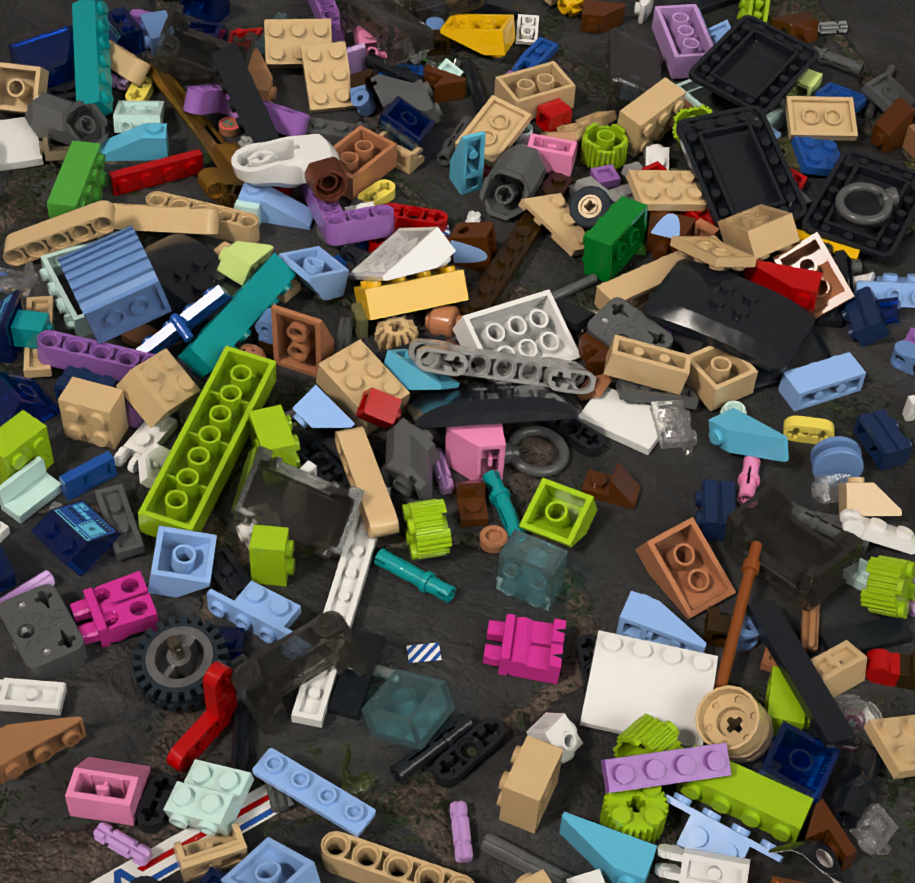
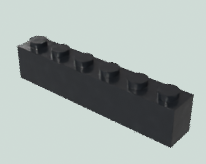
(243, 94)

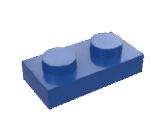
(88, 475)

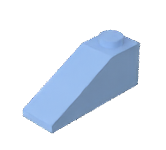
(277, 207)
(654, 622)

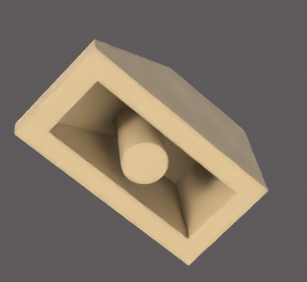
(866, 498)

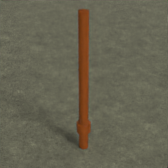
(750, 569)

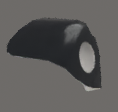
(818, 854)

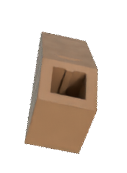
(35, 742)

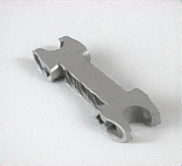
(546, 371)

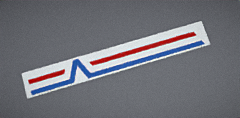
(164, 862)

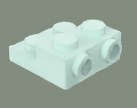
(134, 113)
(208, 798)

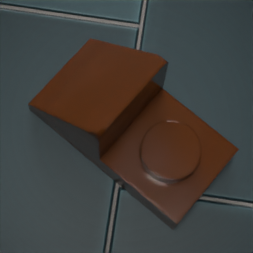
(445, 84)
(593, 353)
(614, 489)
(471, 502)
(826, 829)

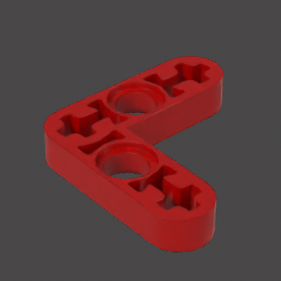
(433, 218)
(220, 708)

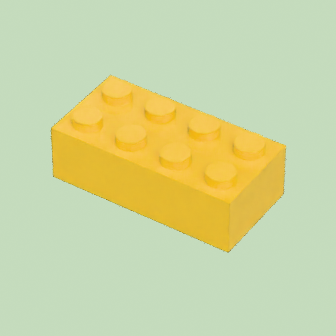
(412, 292)

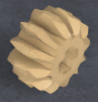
(395, 332)

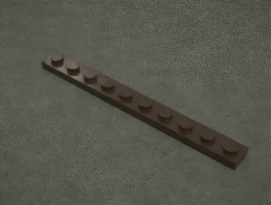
(512, 252)

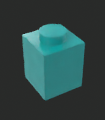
(28, 326)

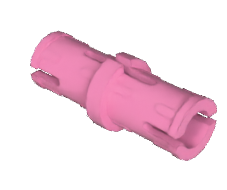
(750, 469)

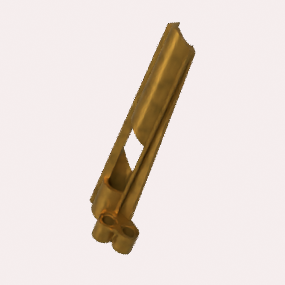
(217, 183)

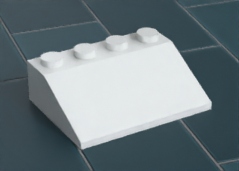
(405, 254)
(519, 327)
(649, 678)

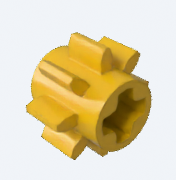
(571, 7)

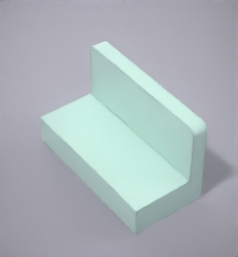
(28, 491)

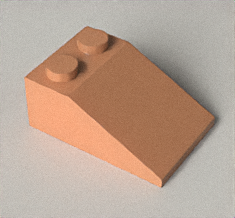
(814, 256)
(299, 340)
(686, 568)

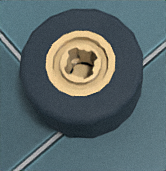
(582, 199)

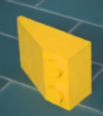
(482, 32)

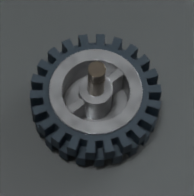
(175, 660)

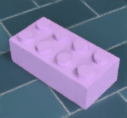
(680, 37)

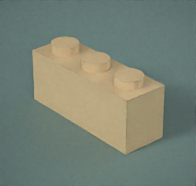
(647, 364)

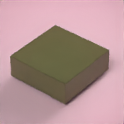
(360, 320)

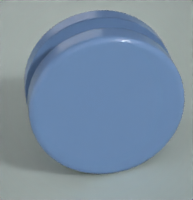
(837, 456)

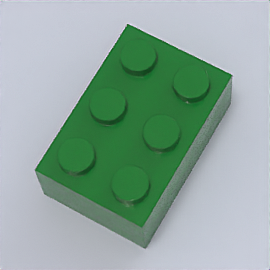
(615, 239)

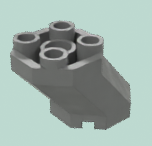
(415, 93)
(66, 120)
(512, 178)
(409, 462)

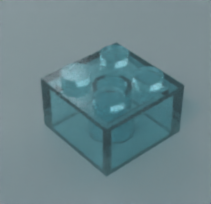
(531, 570)
(408, 709)

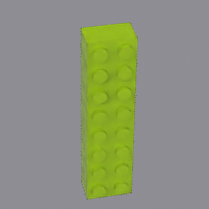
(208, 443)

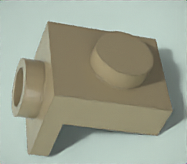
(52, 153)

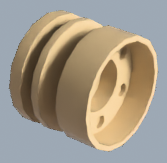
(725, 710)

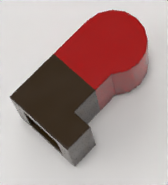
(891, 668)

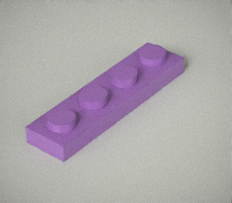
(665, 767)

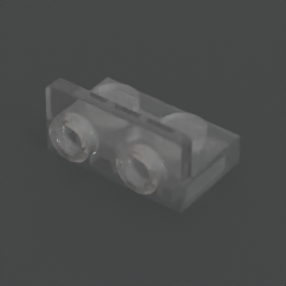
(673, 425)

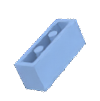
(821, 381)

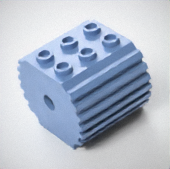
(114, 284)

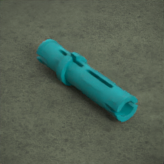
(500, 498)
(423, 580)

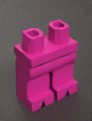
(116, 610)
(527, 649)

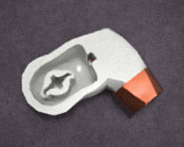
(291, 163)

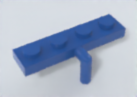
(181, 325)

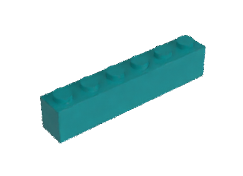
(92, 54)
(238, 315)

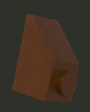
(601, 16)
(892, 126)

